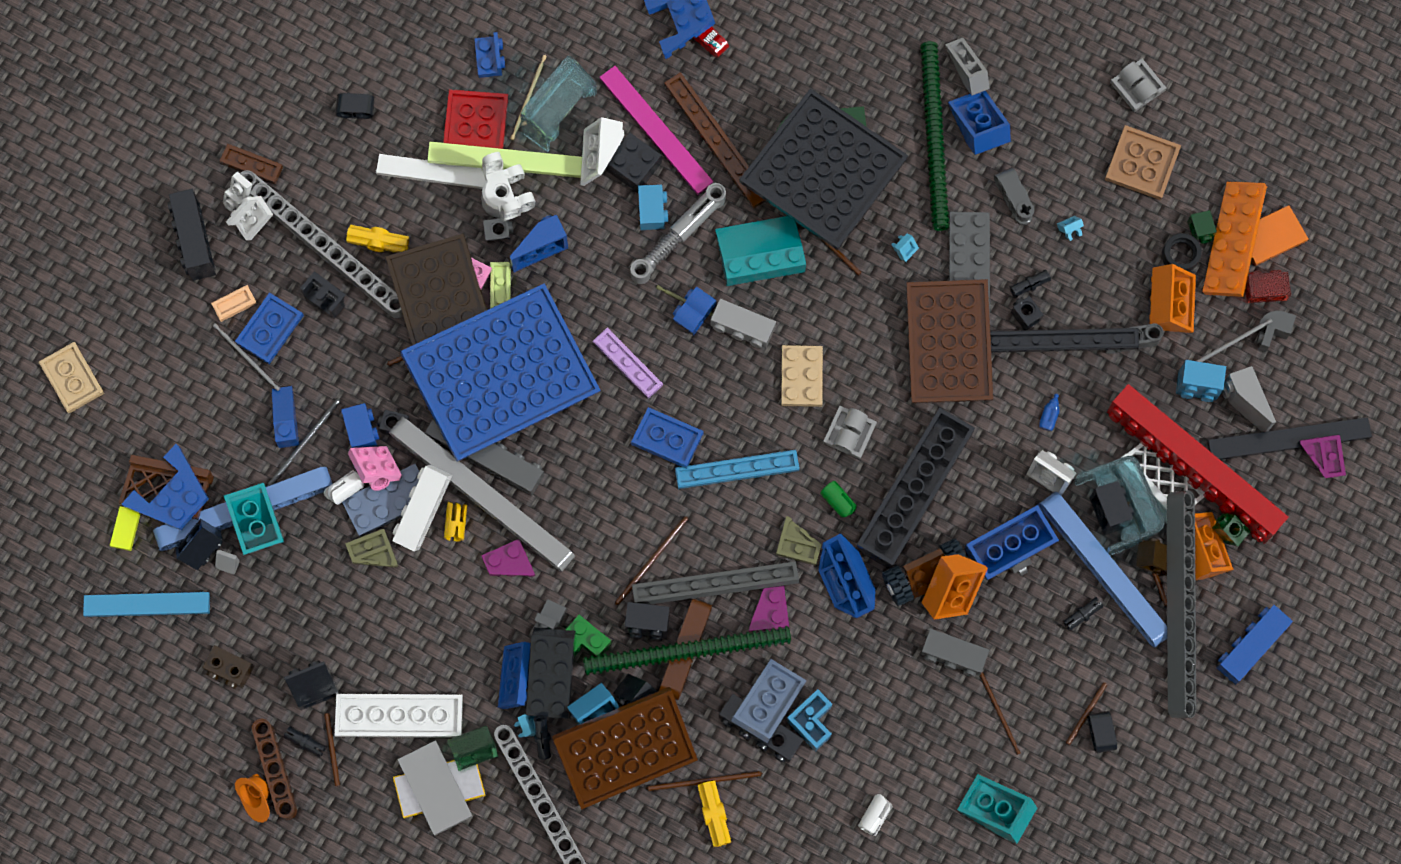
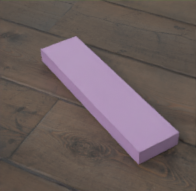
(627, 363)

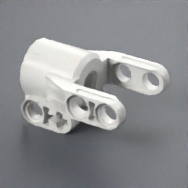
(496, 179)

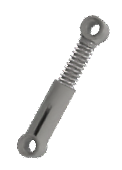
(679, 231)

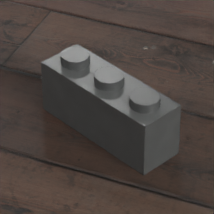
(954, 653)

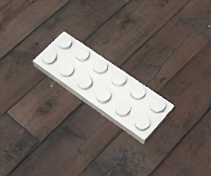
(398, 715)

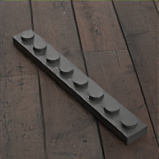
(716, 583)

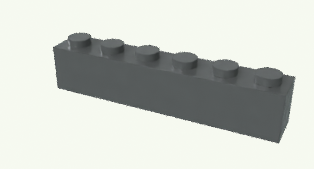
(499, 462)

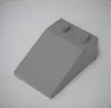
(1247, 397)

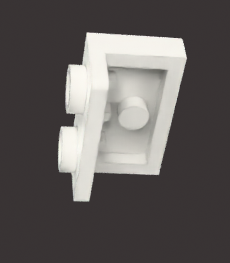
(250, 216)

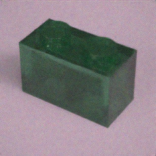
(472, 748)

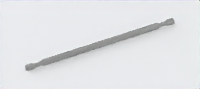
(1234, 341)
(246, 357)

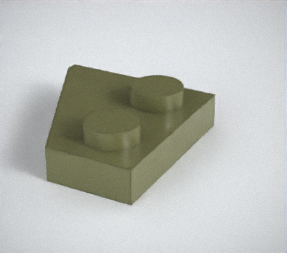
(797, 544)
(372, 550)

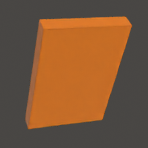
(1277, 235)

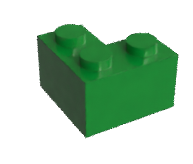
(588, 637)

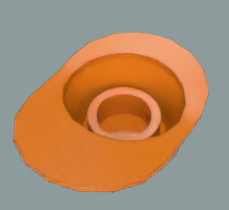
(254, 797)

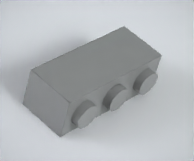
(742, 324)

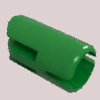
(838, 499)

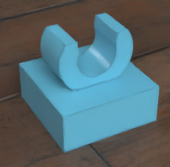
(1069, 225)
(905, 247)
(527, 725)

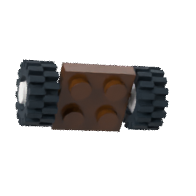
(917, 573)

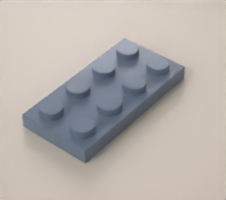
(374, 509)
(768, 700)

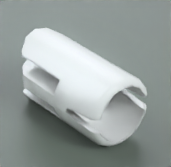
(344, 487)
(875, 815)

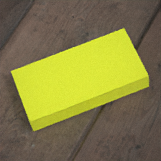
(125, 529)

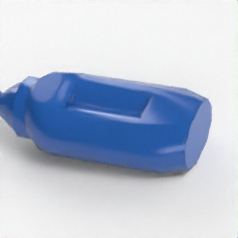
(1050, 414)

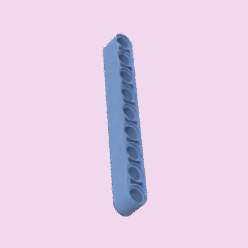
(280, 495)
(1104, 569)

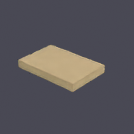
(71, 377)

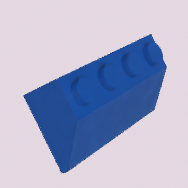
(1012, 542)

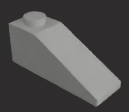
(968, 66)

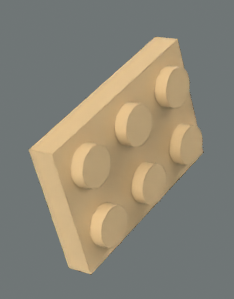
(802, 376)

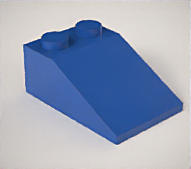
(980, 122)
(542, 242)

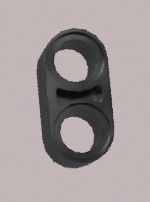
(355, 106)
(1102, 732)

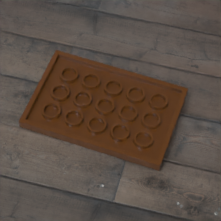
(949, 341)
(625, 748)

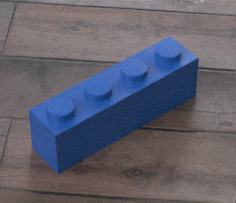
(1254, 644)

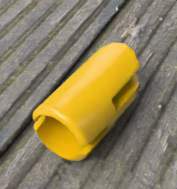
(456, 527)

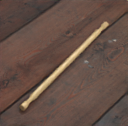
(529, 95)

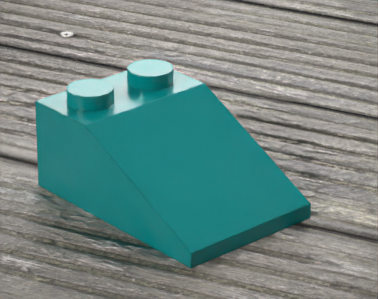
(253, 518)
(998, 808)

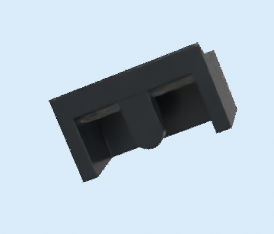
(323, 294)

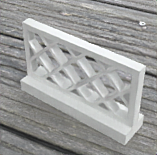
(1161, 498)

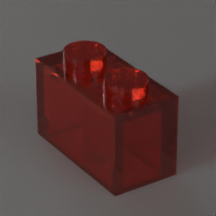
(1267, 286)

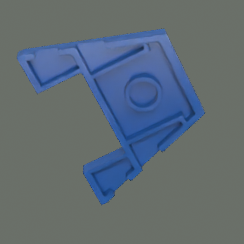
(689, 17)
(177, 500)

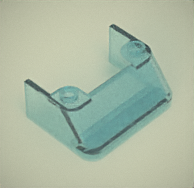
(555, 100)
(1147, 515)

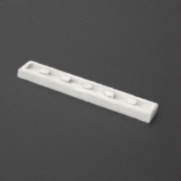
(430, 172)

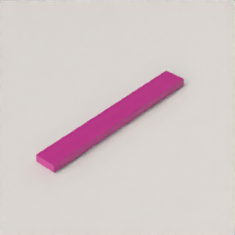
(656, 130)

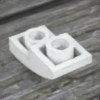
(238, 190)

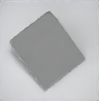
(226, 562)

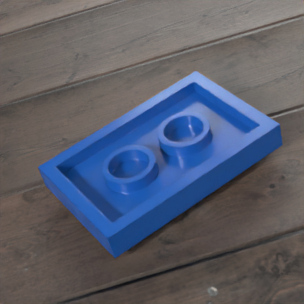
(269, 328)
(667, 437)
(514, 675)

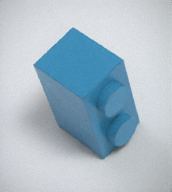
(651, 207)

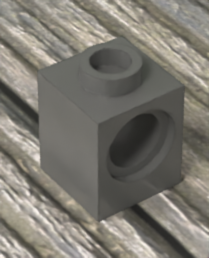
(491, 236)

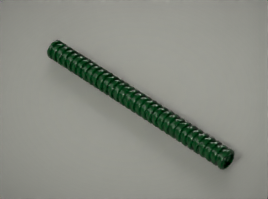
(934, 136)
(687, 650)

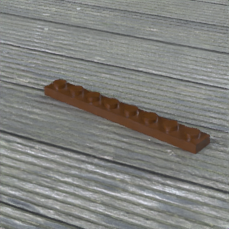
(711, 133)

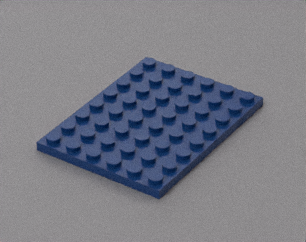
(500, 372)

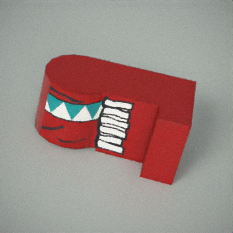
(712, 42)

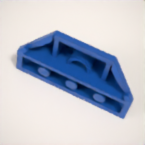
(846, 577)

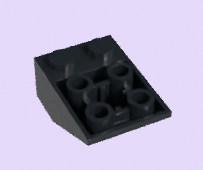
(312, 684)

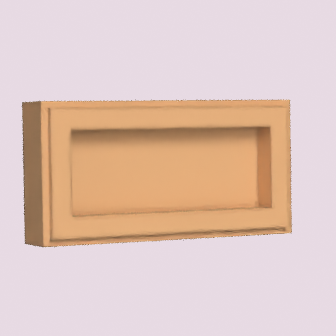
(234, 303)

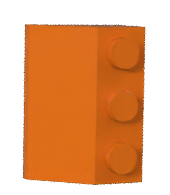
(1173, 298)
(1210, 551)
(953, 586)

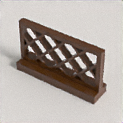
(159, 468)

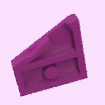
(1326, 454)
(508, 561)
(771, 610)

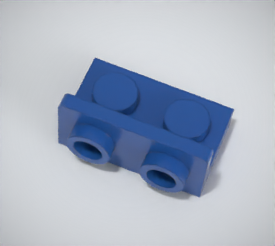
(488, 56)

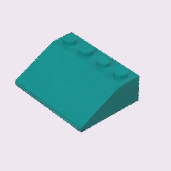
(760, 250)

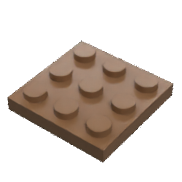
(1142, 162)

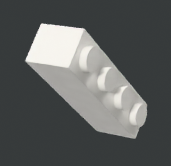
(421, 508)

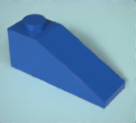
(284, 417)

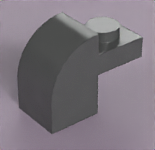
(1280, 327)
(550, 616)

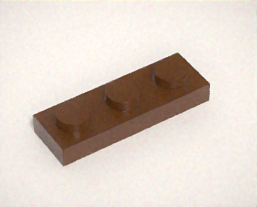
(245, 160)

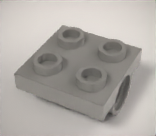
(1138, 84)
(850, 431)

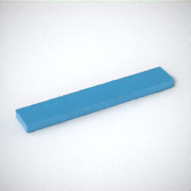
(737, 469)
(146, 604)

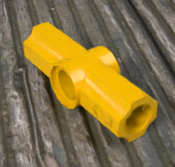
(377, 239)
(714, 814)

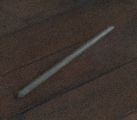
(304, 442)

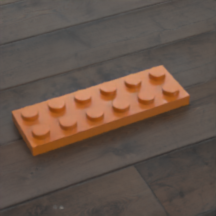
(1234, 239)

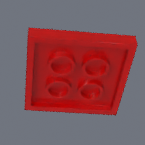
(476, 118)

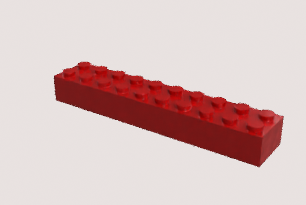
(1197, 463)

